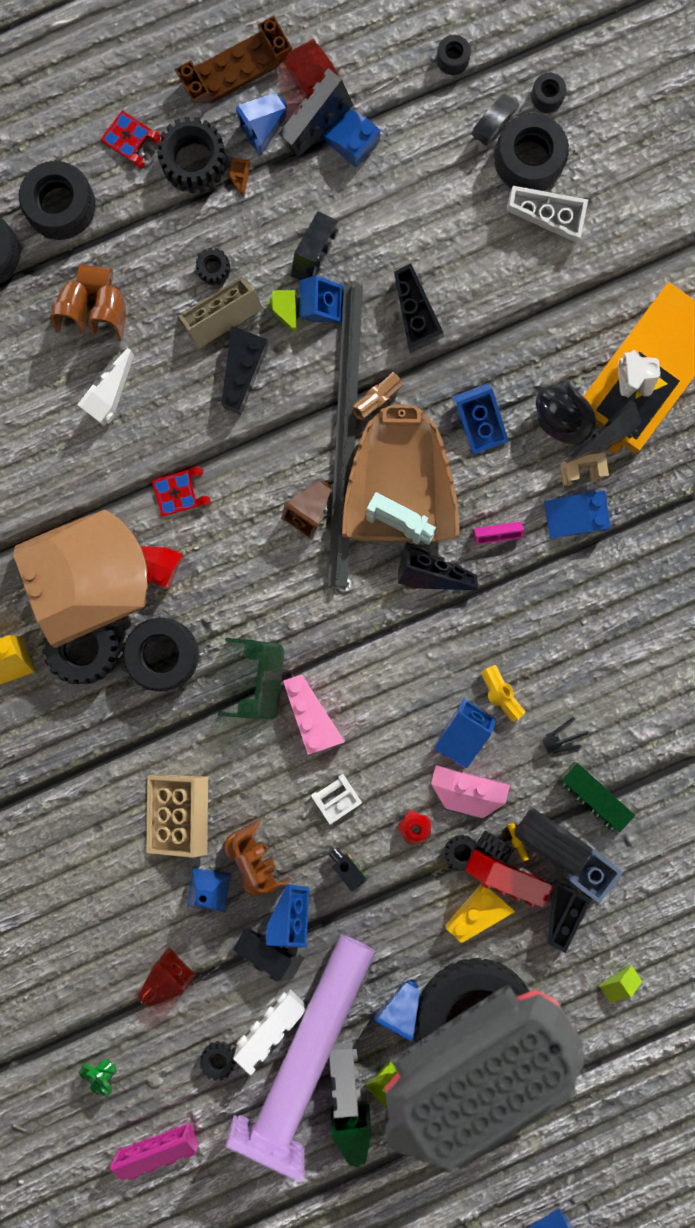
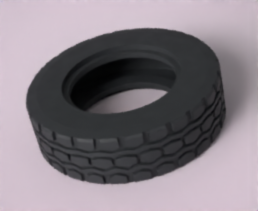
(458, 981)

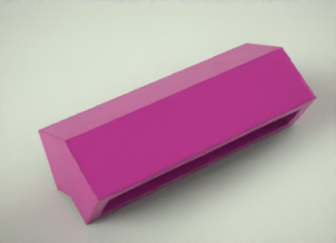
(498, 533)

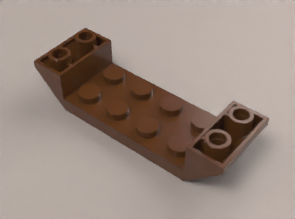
(236, 65)

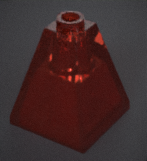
(166, 979)

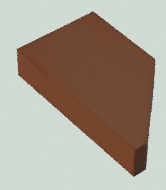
(239, 174)

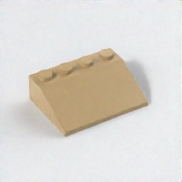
(177, 815)

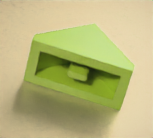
(621, 985)

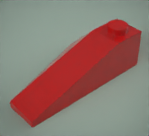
(161, 565)

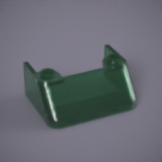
(268, 682)

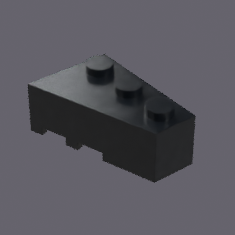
(314, 246)

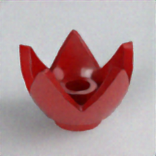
(415, 819)

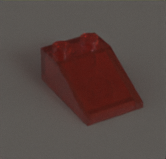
(308, 66)

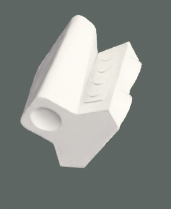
(637, 374)

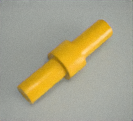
(517, 843)

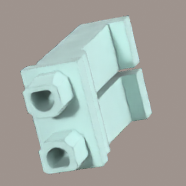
(400, 518)

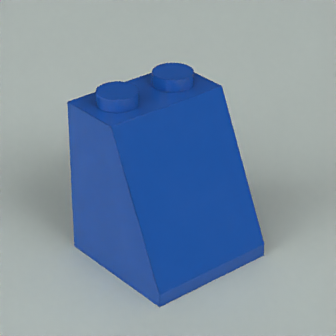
(465, 733)

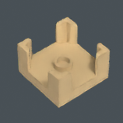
(593, 462)

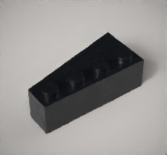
(316, 114)
(418, 316)
(243, 364)

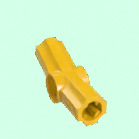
(502, 694)

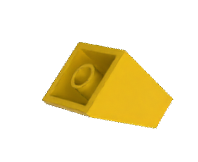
(14, 659)

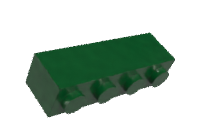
(595, 795)

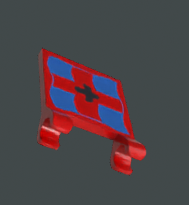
(127, 136)
(177, 493)

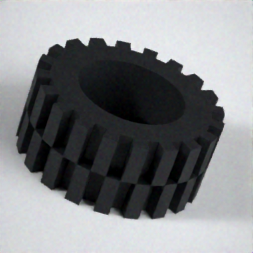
(185, 134)

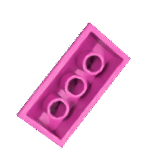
(155, 1152)

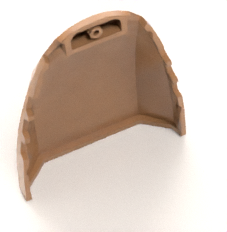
(408, 464)

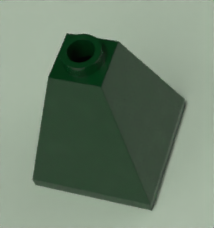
(353, 1135)

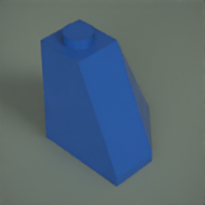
(261, 119)

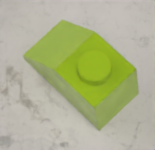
(284, 307)

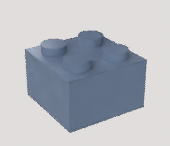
(596, 877)

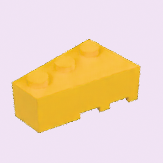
(478, 913)

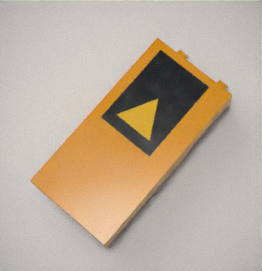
(661, 333)

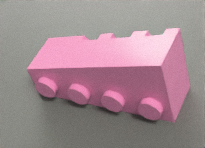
(312, 719)

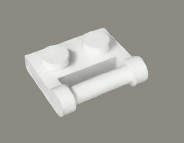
(340, 804)

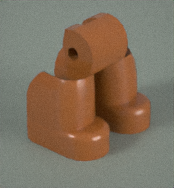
(74, 299)
(247, 854)

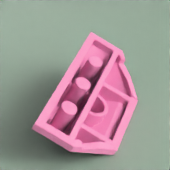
(468, 792)

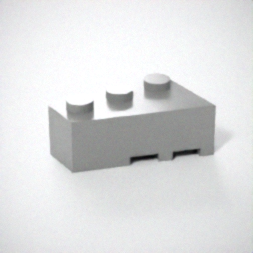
(344, 1079)

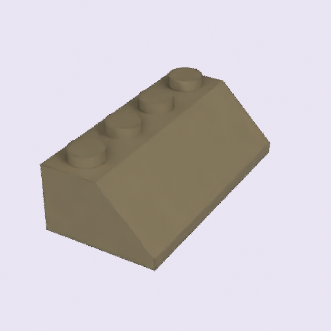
(221, 311)

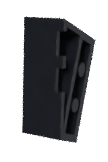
(566, 915)
(265, 957)

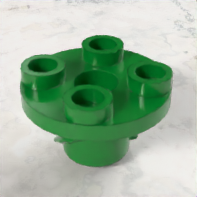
(99, 1076)

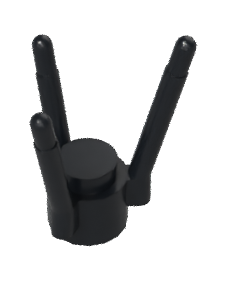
(553, 743)

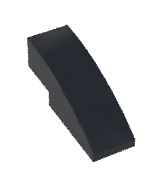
(494, 119)

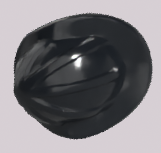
(565, 413)

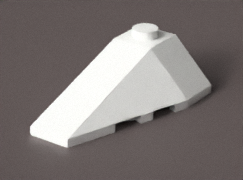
(102, 400)

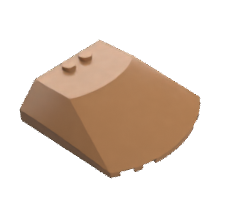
(82, 576)

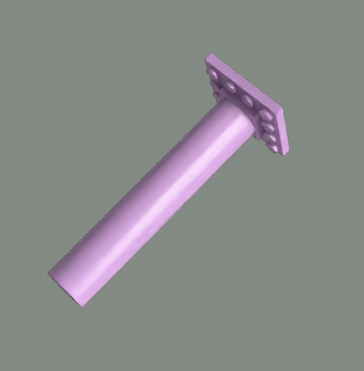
(271, 1135)

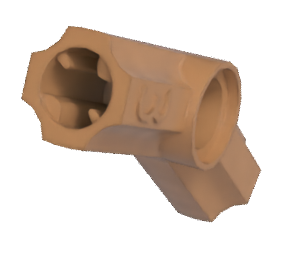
(377, 396)

